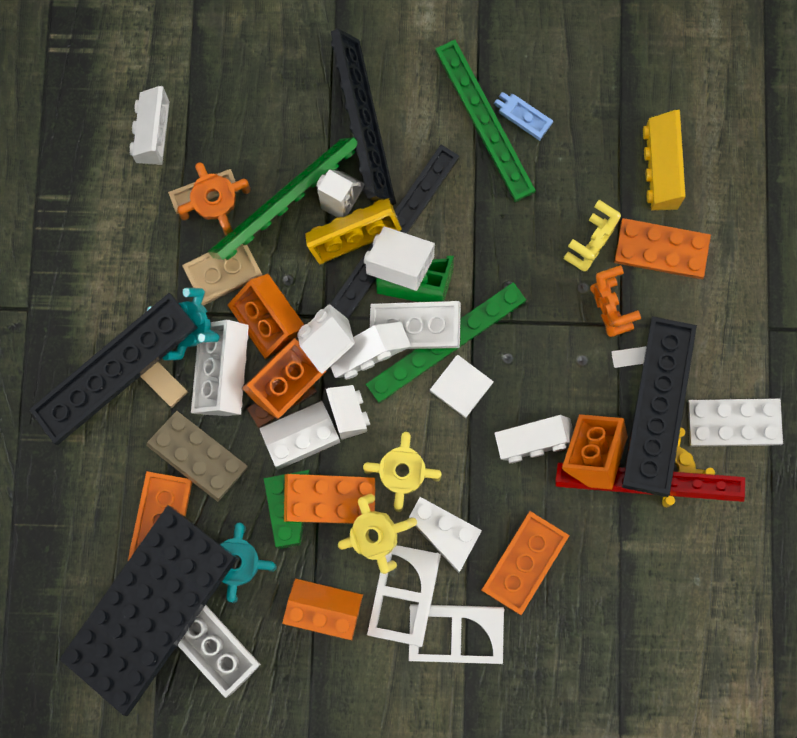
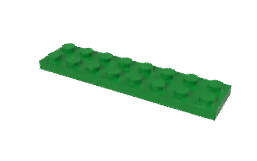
(278, 203)

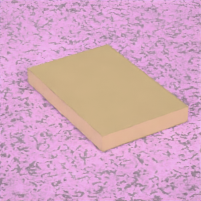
(222, 276)

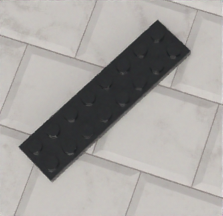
(362, 116)
(113, 368)
(659, 407)

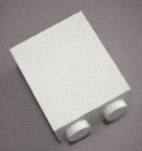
(399, 258)

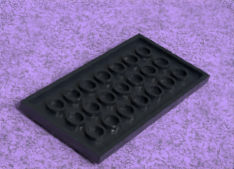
(148, 610)

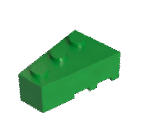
(432, 288)
(285, 533)

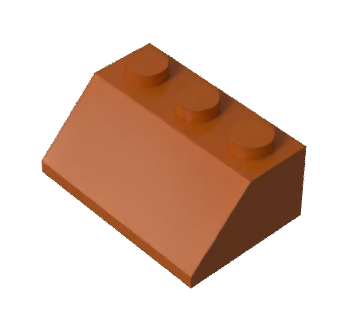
(267, 313)
(282, 380)
(596, 450)
(323, 609)

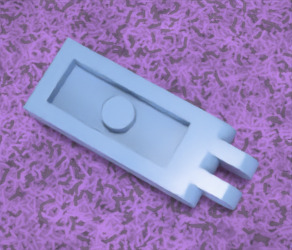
(523, 115)

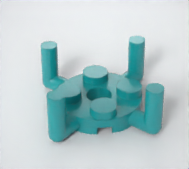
(197, 313)
(249, 565)

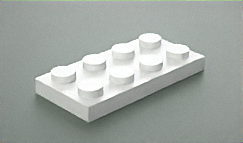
(425, 323)
(735, 422)

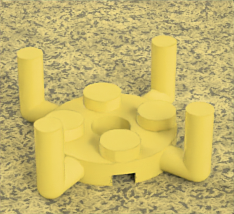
(598, 239)
(398, 484)
(386, 531)

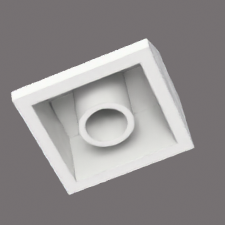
(326, 337)
(347, 411)

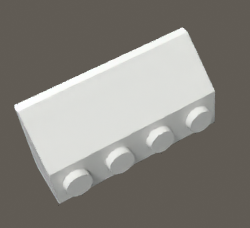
(221, 371)
(218, 653)

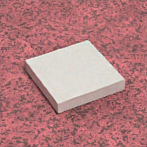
(461, 386)

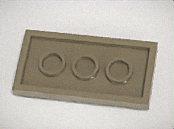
(197, 456)

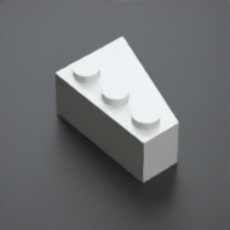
(338, 192)
(370, 348)
(534, 438)
(445, 532)

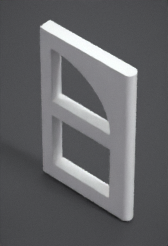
(427, 566)
(489, 618)

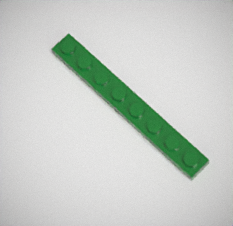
(485, 121)
(423, 359)

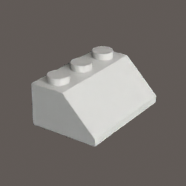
(150, 126)
(299, 435)

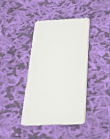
(628, 357)

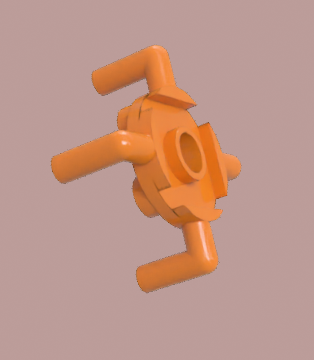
(218, 208)
(608, 301)

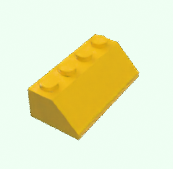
(664, 161)
(351, 231)

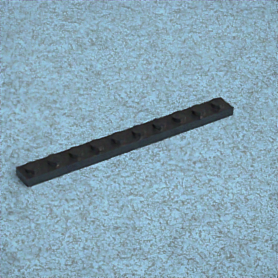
(407, 214)

